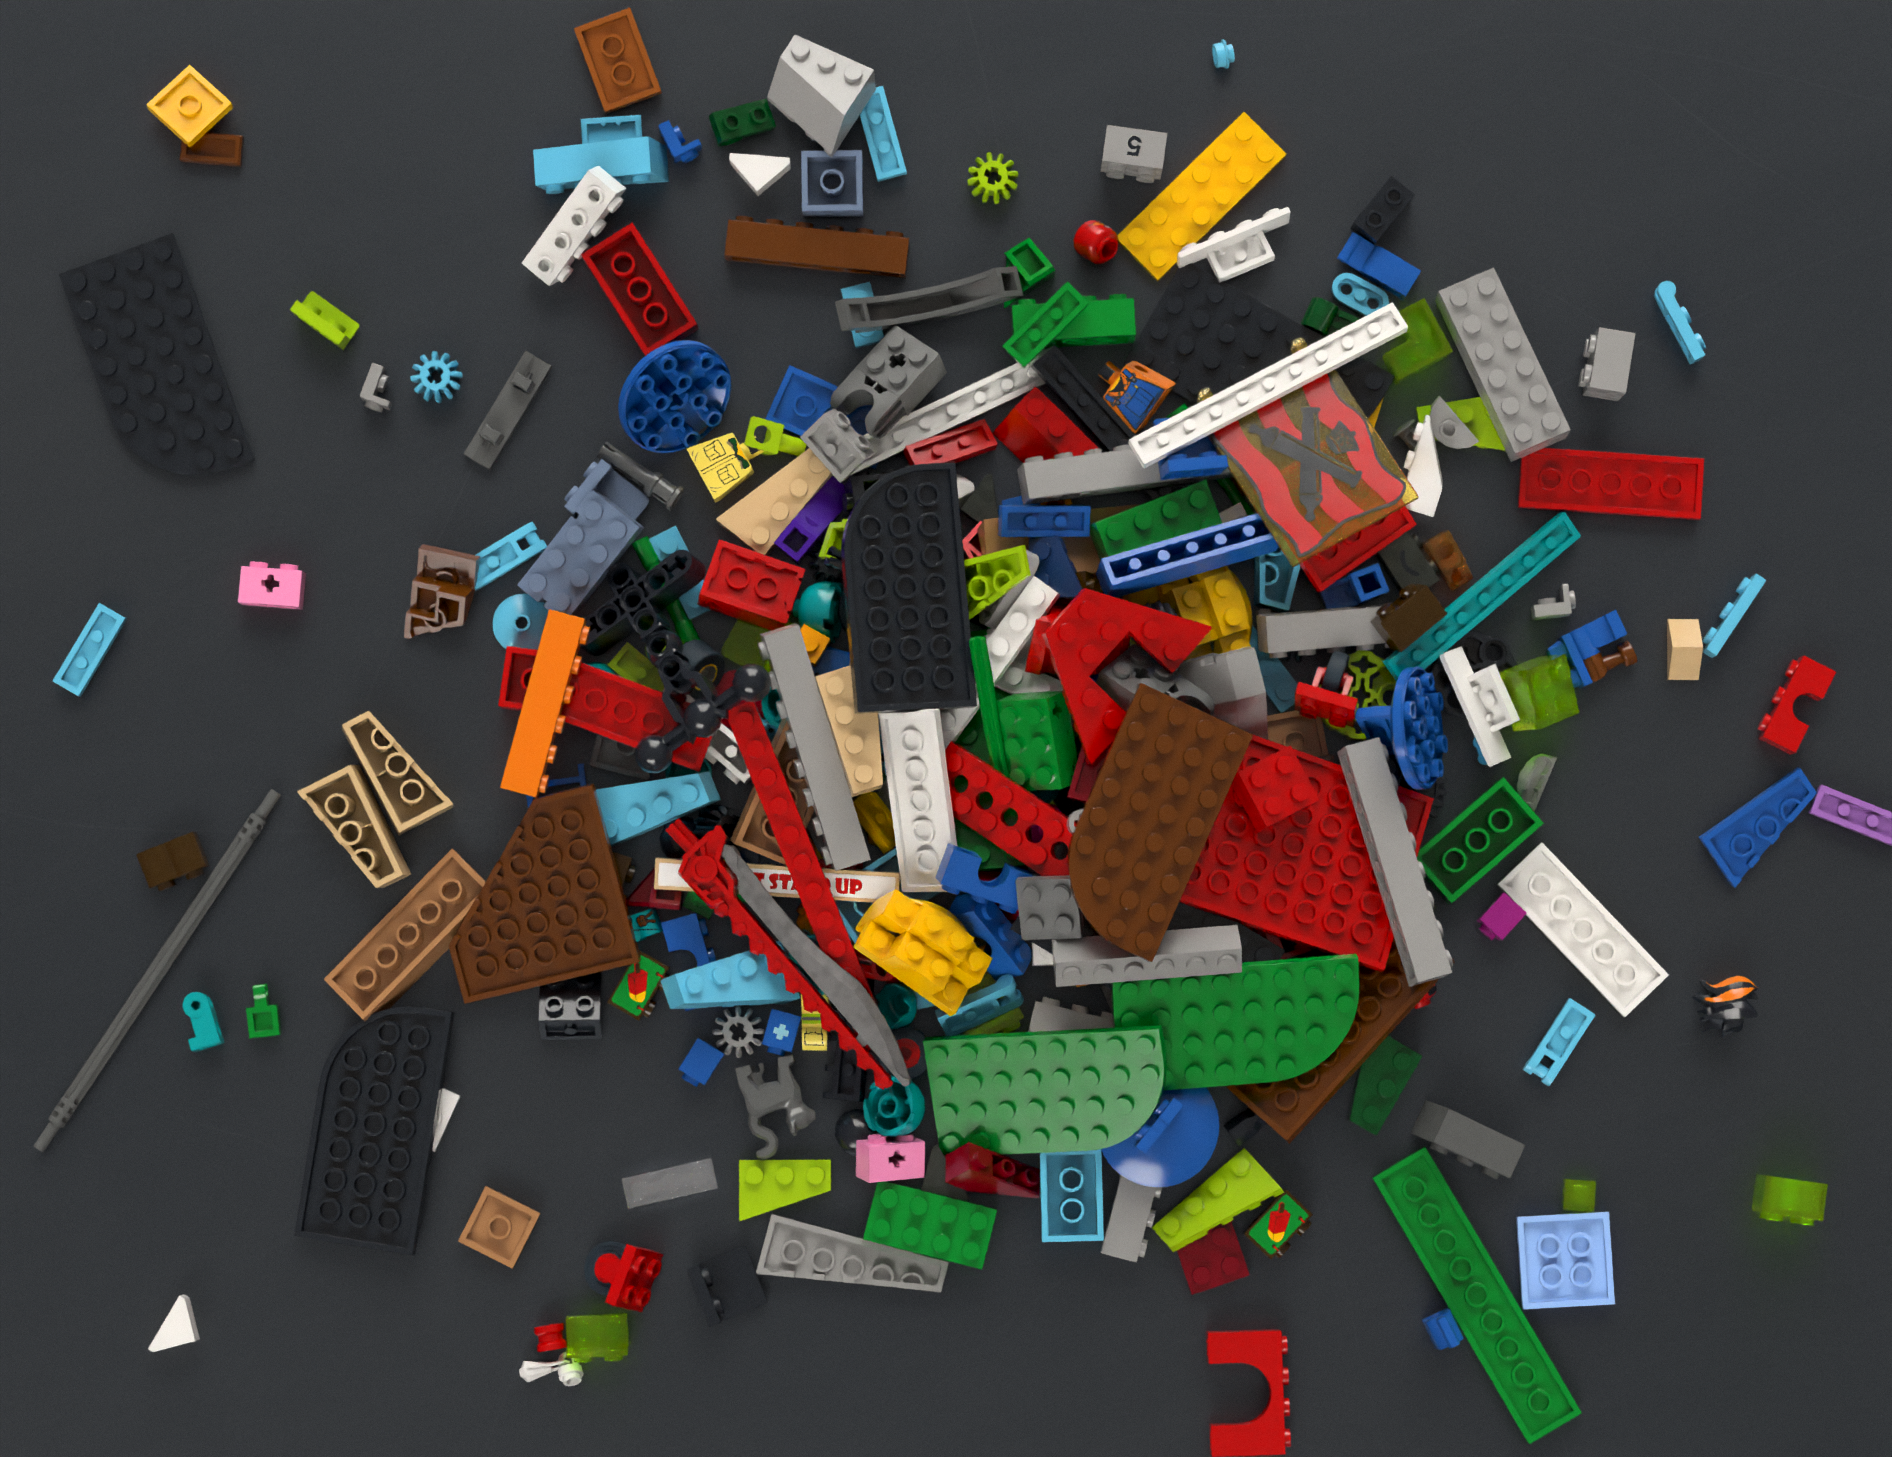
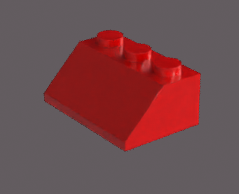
(1040, 429)

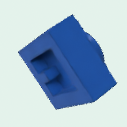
(673, 139)

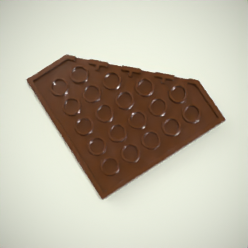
(547, 905)

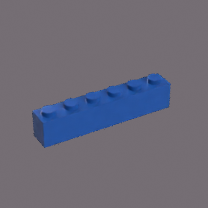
(1185, 556)

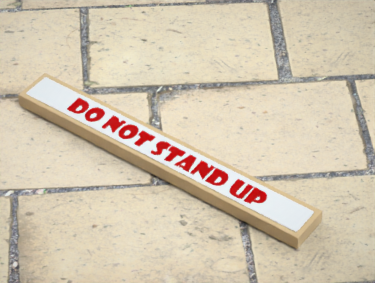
(844, 883)

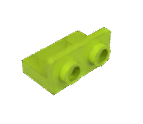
(326, 319)

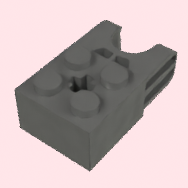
(890, 379)
(1136, 666)

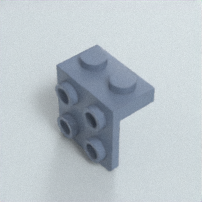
(610, 484)

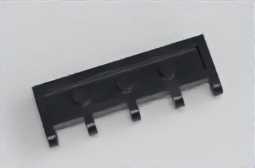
(848, 1079)

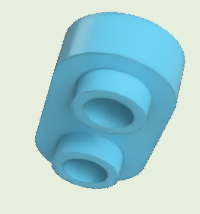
(1361, 293)

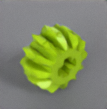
(1004, 175)

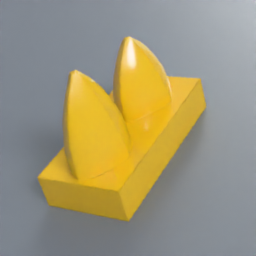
(876, 820)

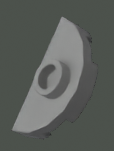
(1448, 427)
(1534, 778)

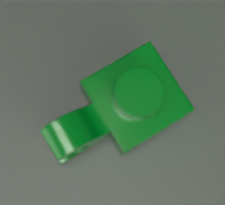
(263, 1018)

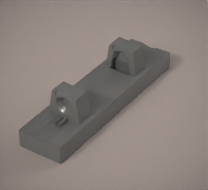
(507, 410)

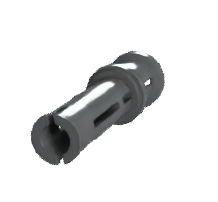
(651, 482)

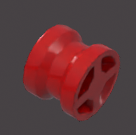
(550, 1337)

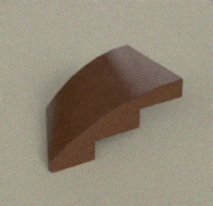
(441, 590)

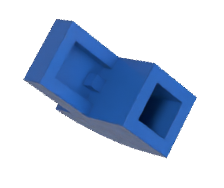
(1355, 588)

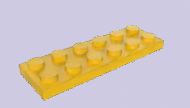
(1200, 196)

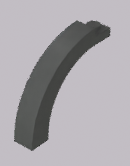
(930, 303)

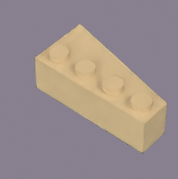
(771, 507)
(854, 734)
(398, 781)
(358, 824)

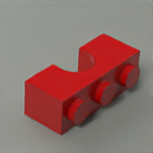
(1781, 726)

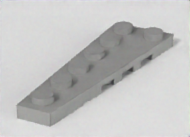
(829, 1255)

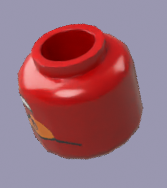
(1096, 242)

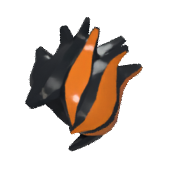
(1726, 1004)

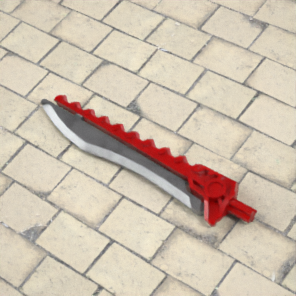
(718, 887)

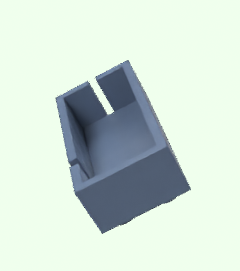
(581, 555)

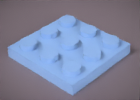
(1565, 1260)

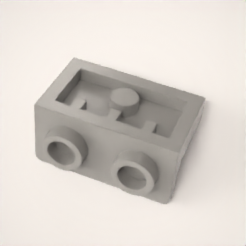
(837, 444)

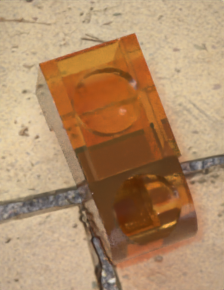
(1449, 559)

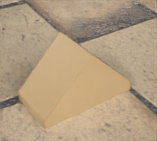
(1683, 649)

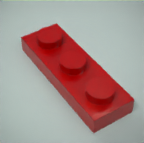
(952, 445)

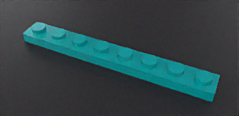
(1487, 594)

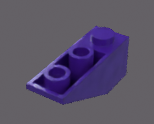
(812, 521)

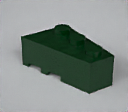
(1381, 1083)

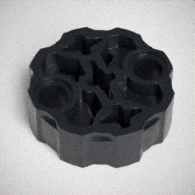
(1476, 646)

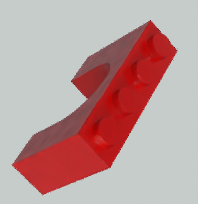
(1267, 1431)

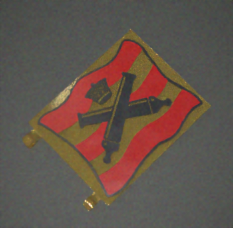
(1312, 466)

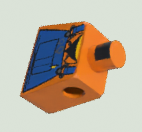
(1135, 392)

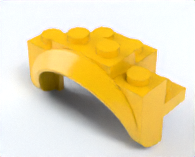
(1216, 601)
(926, 951)

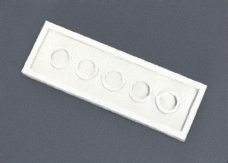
(918, 795)
(1583, 929)

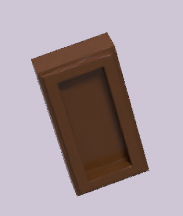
(214, 150)

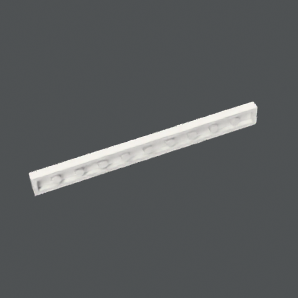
(1268, 385)

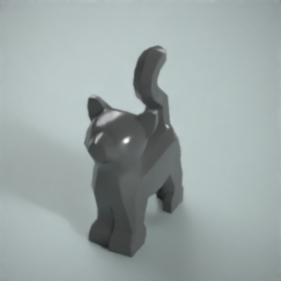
(768, 1097)

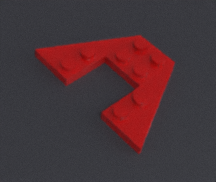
(1086, 636)

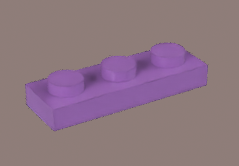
(1852, 814)

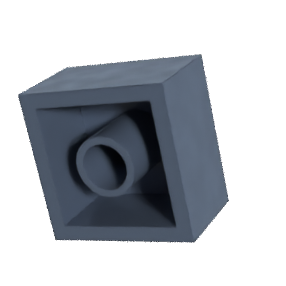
(832, 184)

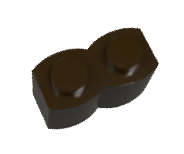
(172, 861)

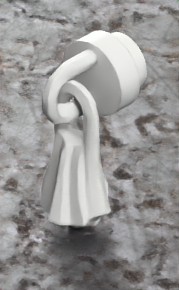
(568, 1373)

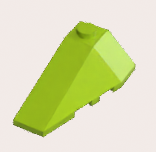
(993, 576)

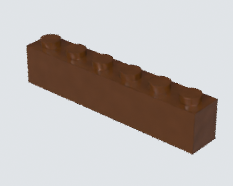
(817, 248)

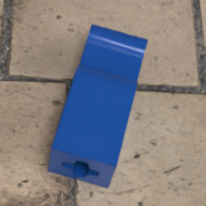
(1379, 265)
(1443, 1329)

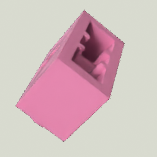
(288, 594)
(890, 1158)

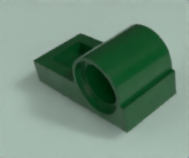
(741, 121)
(1326, 317)

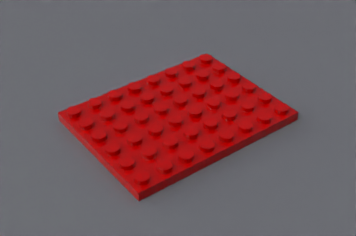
(1306, 873)

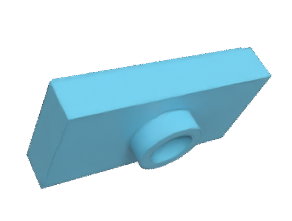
(611, 128)

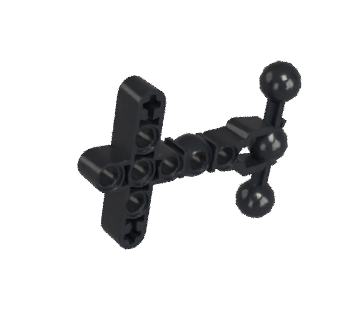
(702, 717)

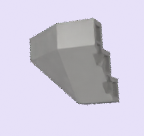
(1234, 685)

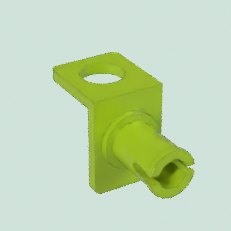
(774, 438)

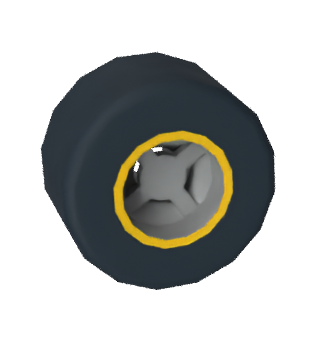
(705, 661)

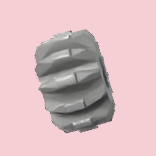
(748, 1028)

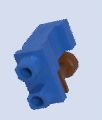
(1583, 649)

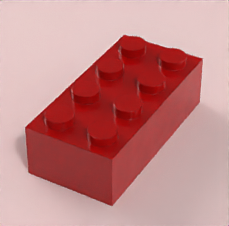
(639, 290)

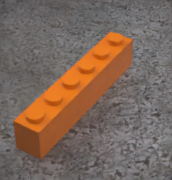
(544, 703)

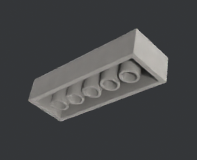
(1502, 364)

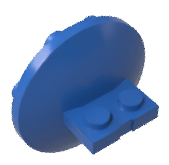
(674, 396)
(1410, 727)
(1172, 1141)

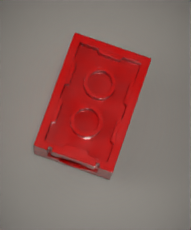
(750, 586)

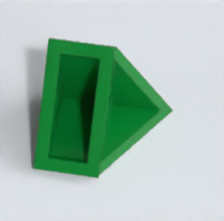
(1031, 265)

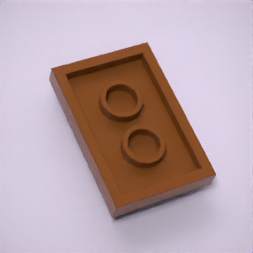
(617, 60)

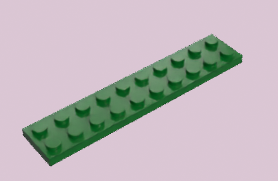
(1476, 1295)

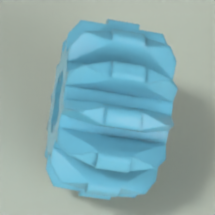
(447, 377)

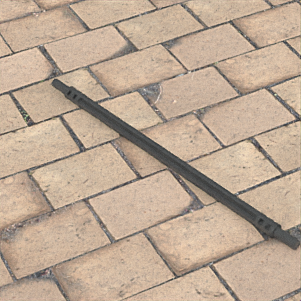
(157, 970)

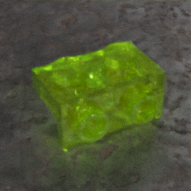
(597, 1337)

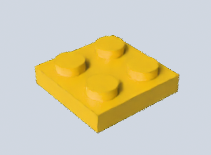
(189, 106)

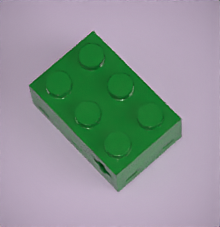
(1038, 739)

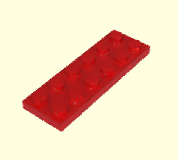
(1612, 483)
(626, 713)

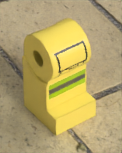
(813, 1036)

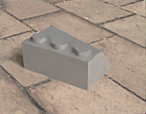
(820, 91)

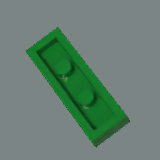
(1045, 325)

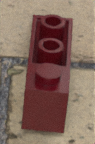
(990, 1172)

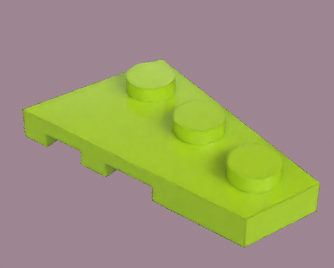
(777, 1183)

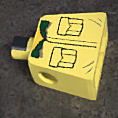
(723, 463)

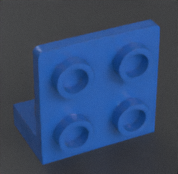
(1192, 461)

